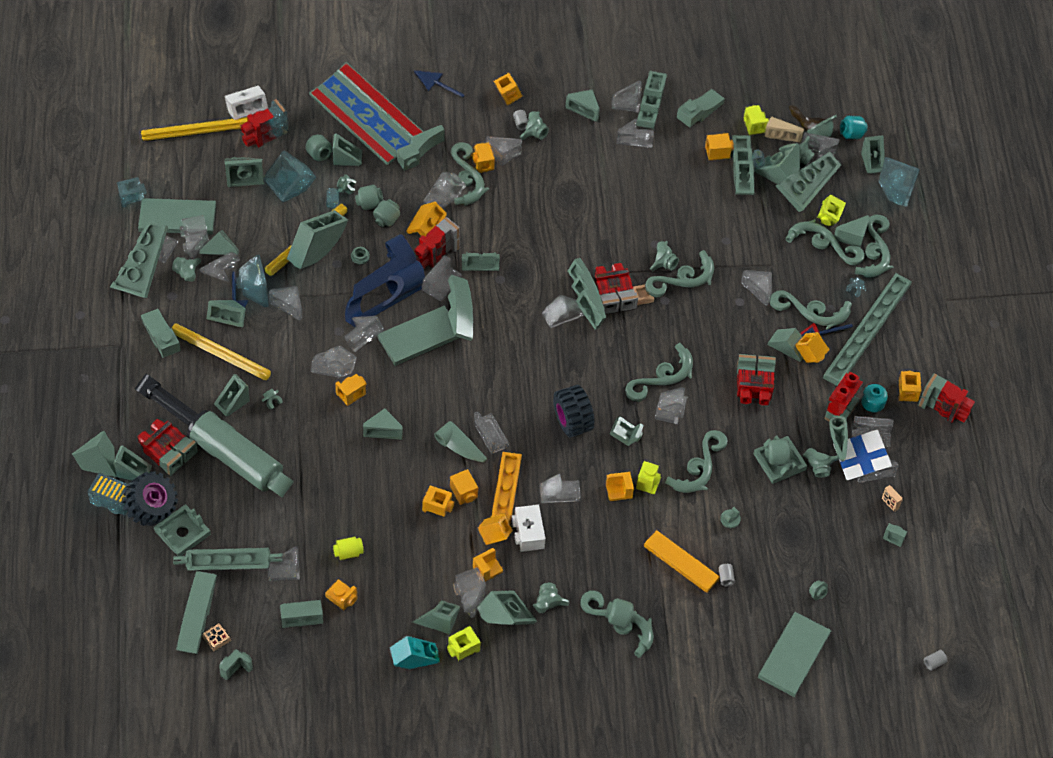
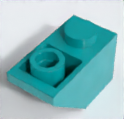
(414, 653)

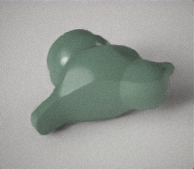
(535, 127)
(805, 153)
(664, 257)
(186, 268)
(820, 462)
(549, 598)

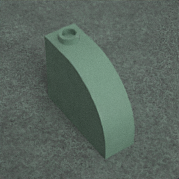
(316, 238)

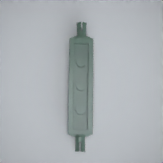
(228, 558)

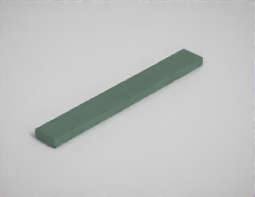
(867, 329)

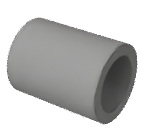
(520, 119)
(726, 574)
(935, 660)

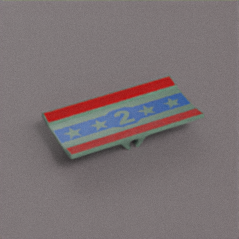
(365, 112)

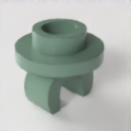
(344, 184)
(269, 396)
(731, 518)

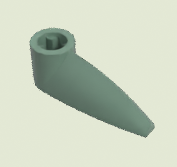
(839, 434)
(457, 441)

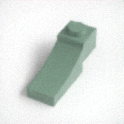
(699, 108)
(410, 155)
(160, 333)

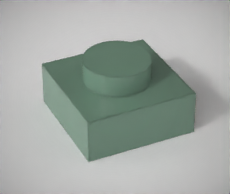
(895, 534)

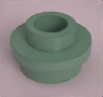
(360, 251)
(818, 590)

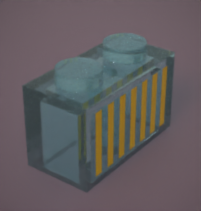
(107, 493)

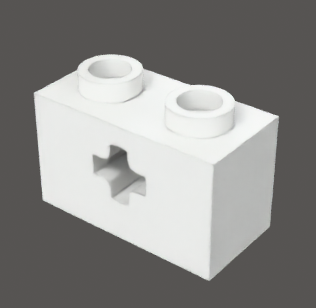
(246, 102)
(530, 518)

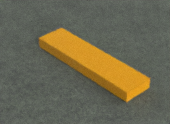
(507, 484)
(681, 561)

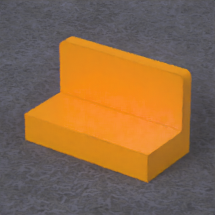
(426, 218)

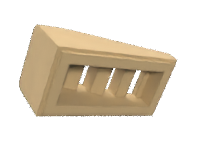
(784, 131)

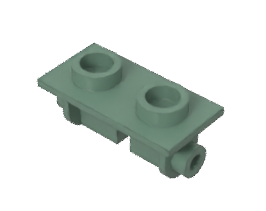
(480, 262)

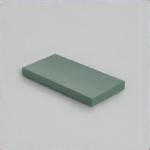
(172, 211)
(417, 336)
(794, 654)

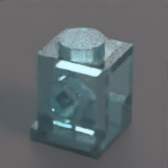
(131, 191)

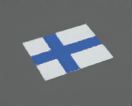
(865, 455)

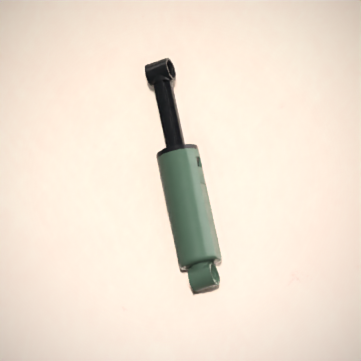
(221, 440)

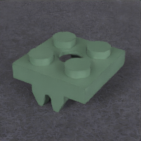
(778, 473)
(187, 519)

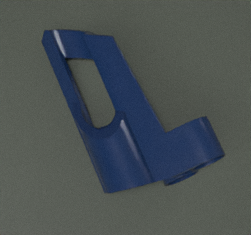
(401, 274)

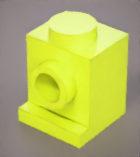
(755, 120)
(831, 210)
(648, 478)
(463, 638)

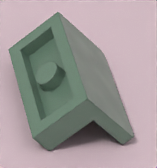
(301, 613)

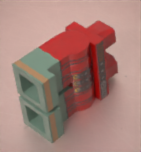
(758, 385)
(843, 397)
(946, 399)
(167, 446)

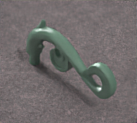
(469, 172)
(829, 238)
(879, 246)
(683, 281)
(838, 318)
(663, 379)
(695, 463)
(646, 638)

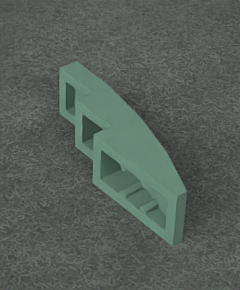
(651, 99)
(743, 165)
(588, 294)
(461, 308)
(196, 612)

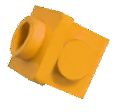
(342, 594)

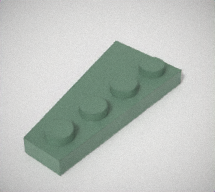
(807, 182)
(139, 268)

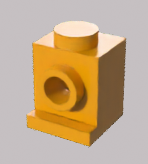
(508, 88)
(483, 157)
(909, 386)
(351, 389)
(438, 501)

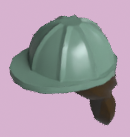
(816, 126)

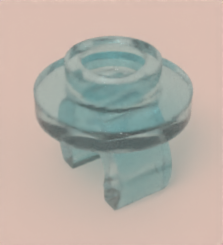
(856, 283)

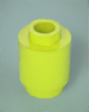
(348, 548)

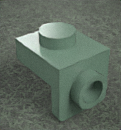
(626, 431)
(230, 664)

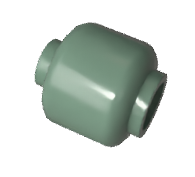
(318, 147)
(369, 197)
(386, 213)
(779, 452)
(620, 613)

